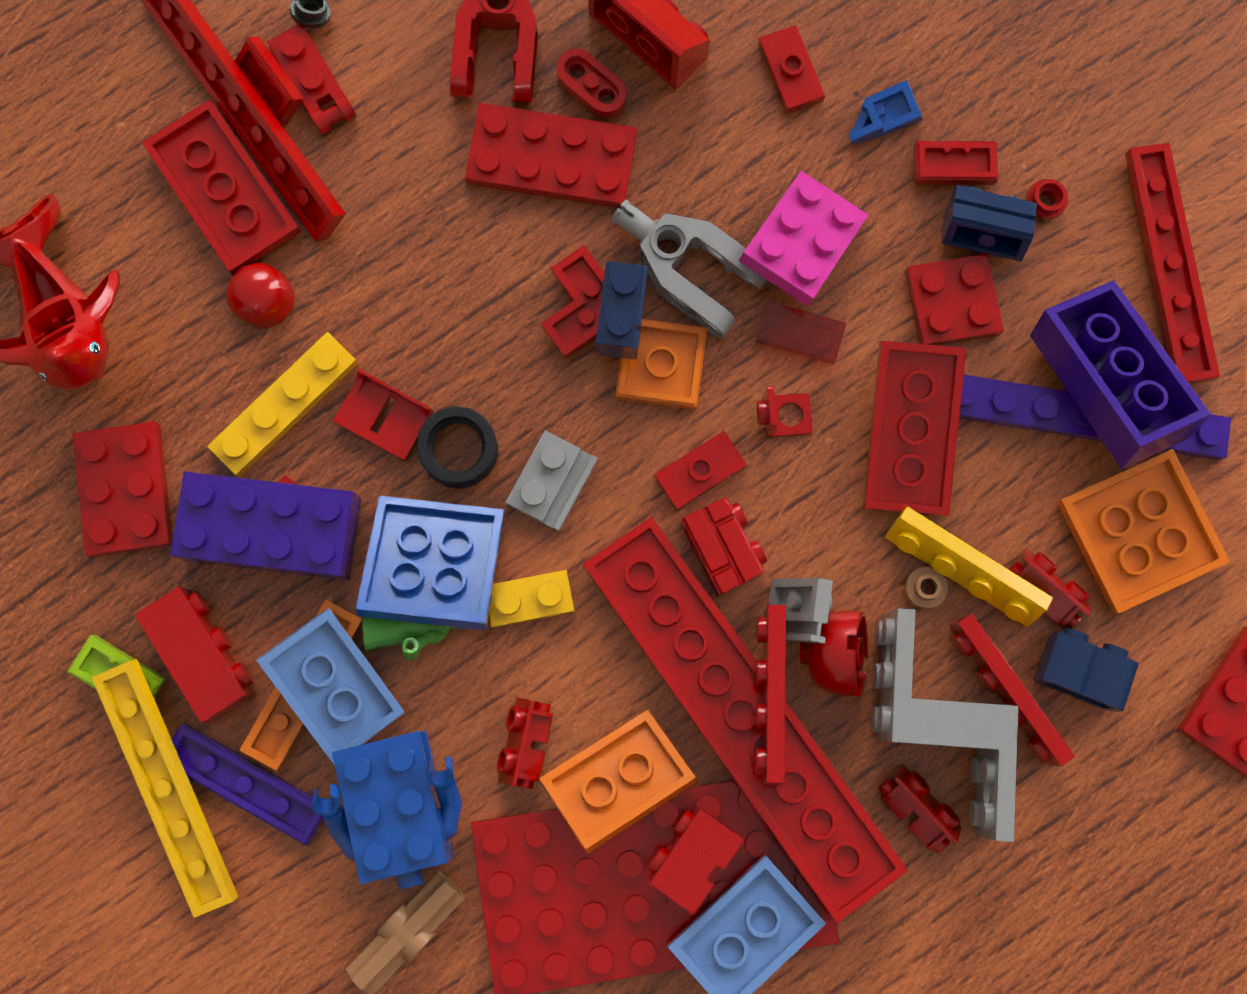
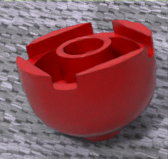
(840, 660)

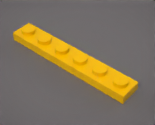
(165, 788)

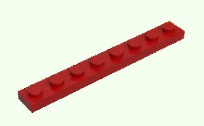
(248, 115)

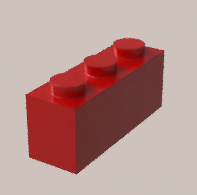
(196, 654)

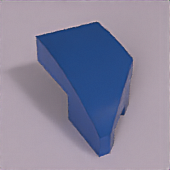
(886, 113)

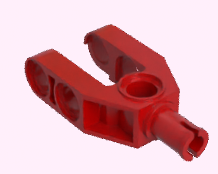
(478, 14)

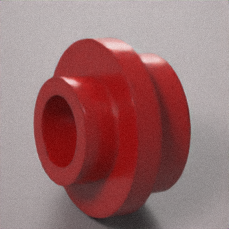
(1055, 192)

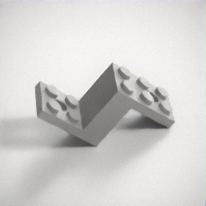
(947, 723)

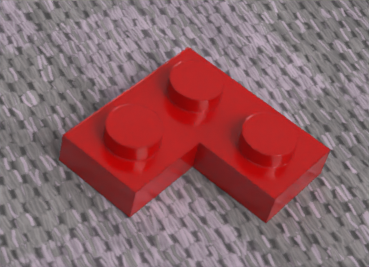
(578, 321)

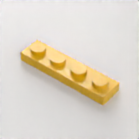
(283, 404)
(968, 567)

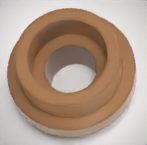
(914, 592)

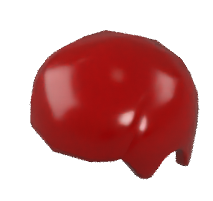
(260, 295)

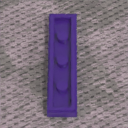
(247, 784)

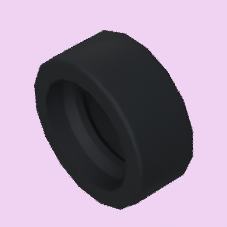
(438, 422)

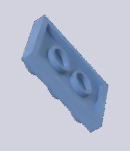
(330, 684)
(747, 932)

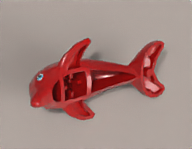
(59, 323)

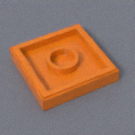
(665, 367)

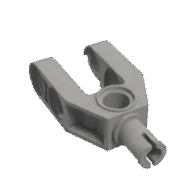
(669, 284)

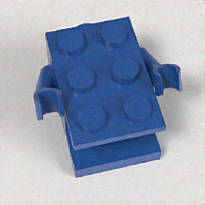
(394, 809)

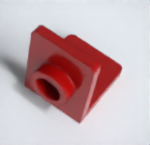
(768, 413)

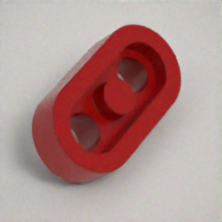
(593, 84)

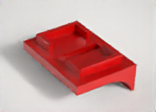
(366, 404)

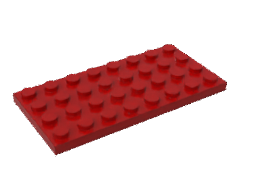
(593, 916)

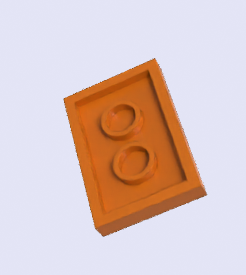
(617, 781)

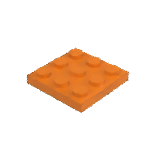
(1143, 532)

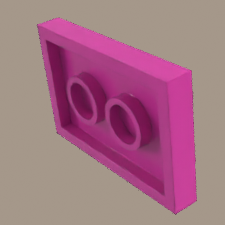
(803, 238)

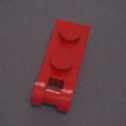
(311, 77)

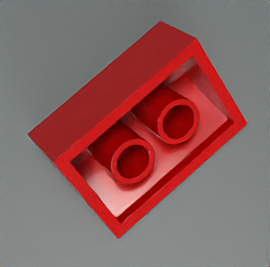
(655, 35)

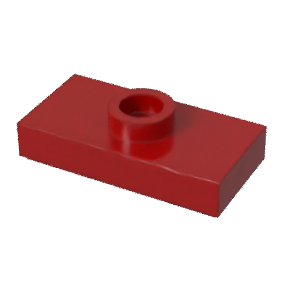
(791, 69)
(269, 79)
(955, 162)
(700, 470)

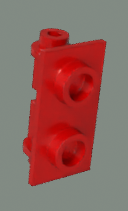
(1067, 597)
(525, 722)
(934, 820)

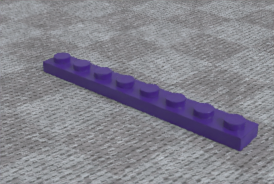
(1059, 414)

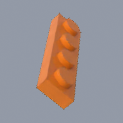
(278, 724)

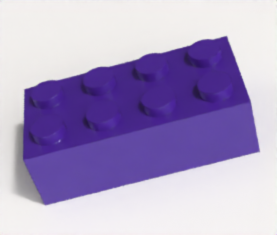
(1118, 374)
(266, 525)

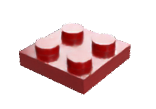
(954, 300)

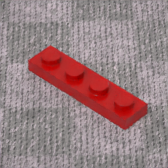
(999, 677)
(771, 714)

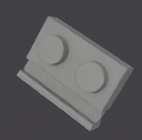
(551, 481)
(806, 604)

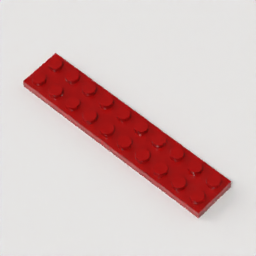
(715, 683)

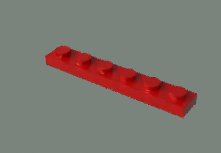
(1172, 262)

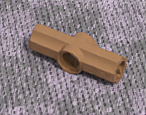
(405, 933)

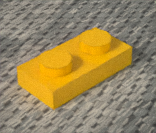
(530, 599)

